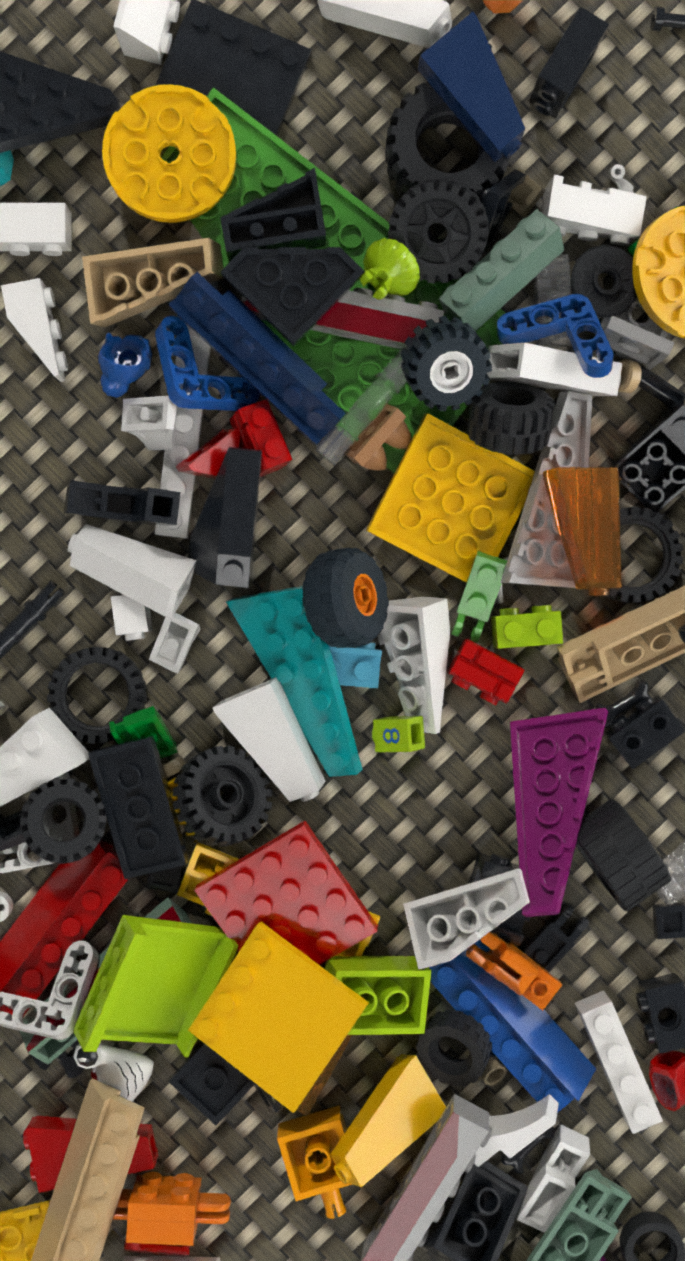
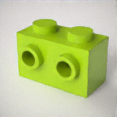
(526, 629)

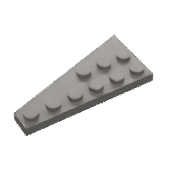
(537, 548)

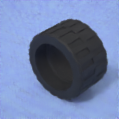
(621, 855)

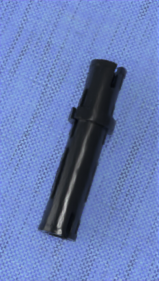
(34, 611)

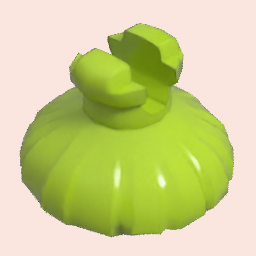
(390, 268)

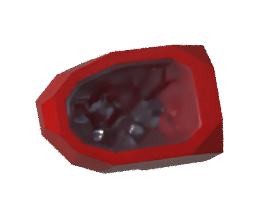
(668, 1079)

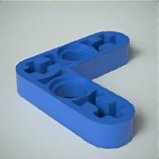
(571, 323)
(190, 379)

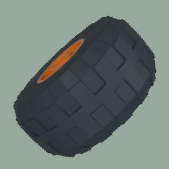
(345, 597)

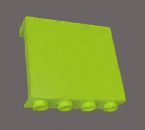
(154, 983)

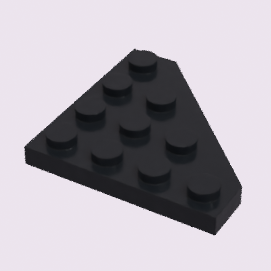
(47, 104)

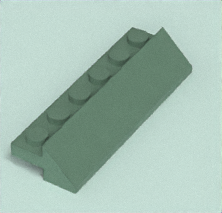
(584, 1222)

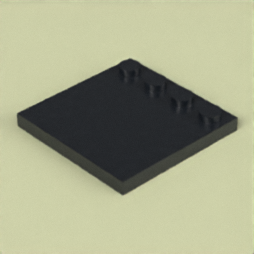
(238, 60)

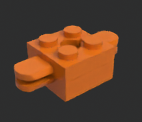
(169, 1209)

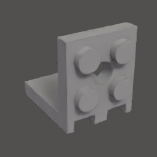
(635, 340)

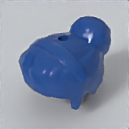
(120, 371)

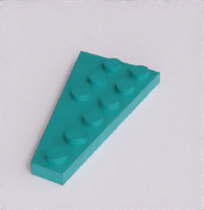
(306, 670)

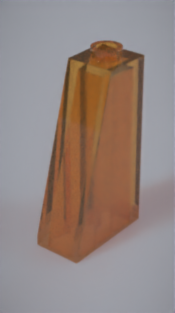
(588, 524)

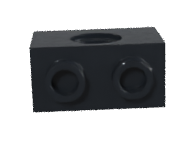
(655, 995)

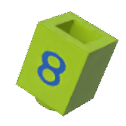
(398, 734)

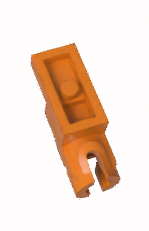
(515, 970)

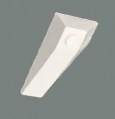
(418, 652)
(459, 917)

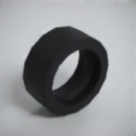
(648, 1222)

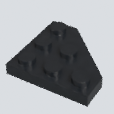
(292, 284)

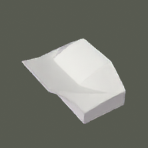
(150, 420)

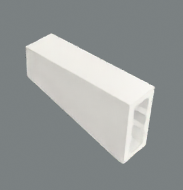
(406, 20)
(549, 369)
(133, 568)
(273, 738)

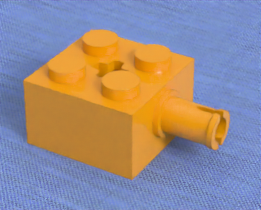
(313, 1172)

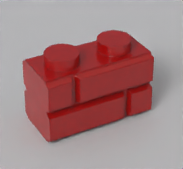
(261, 432)
(485, 671)

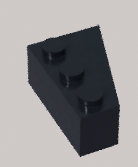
(280, 219)

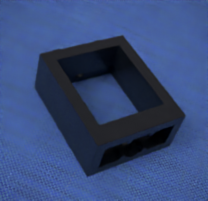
(568, 63)

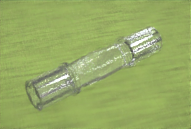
(363, 411)

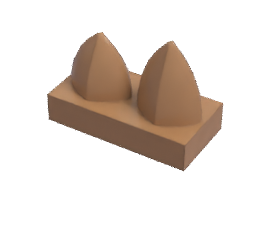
(386, 428)

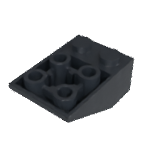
(656, 462)

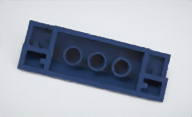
(258, 356)

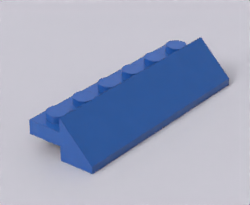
(520, 1032)

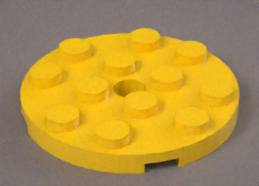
(161, 119)
(660, 271)

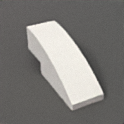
(554, 1178)

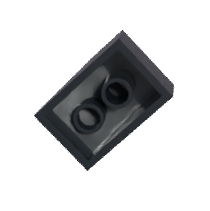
(477, 1216)

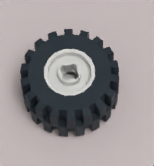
(446, 363)

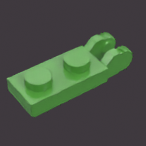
(479, 593)

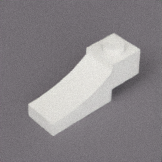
(518, 1129)

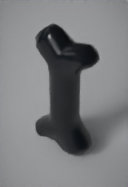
(638, 694)
(518, 1159)

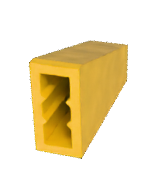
(389, 1121)

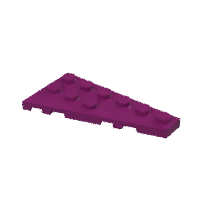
(551, 787)

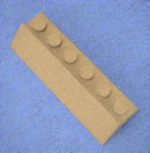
(624, 646)
(90, 1177)

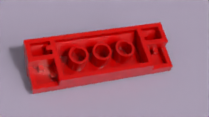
(56, 919)

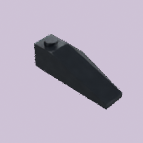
(227, 524)

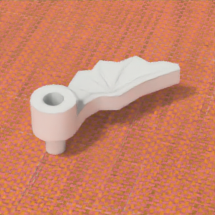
(616, 174)

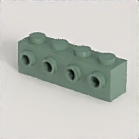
(503, 271)

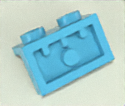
(357, 665)

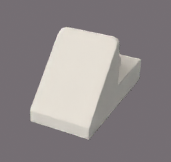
(174, 642)

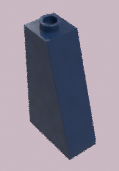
(473, 87)

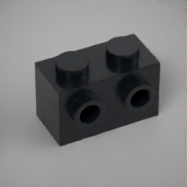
(644, 730)

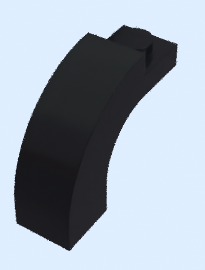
(122, 504)

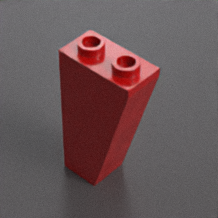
(48, 1143)

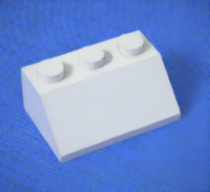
(145, 28)

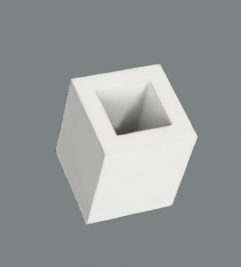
(130, 617)

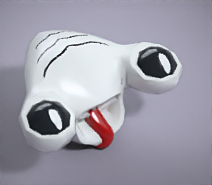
(117, 1068)

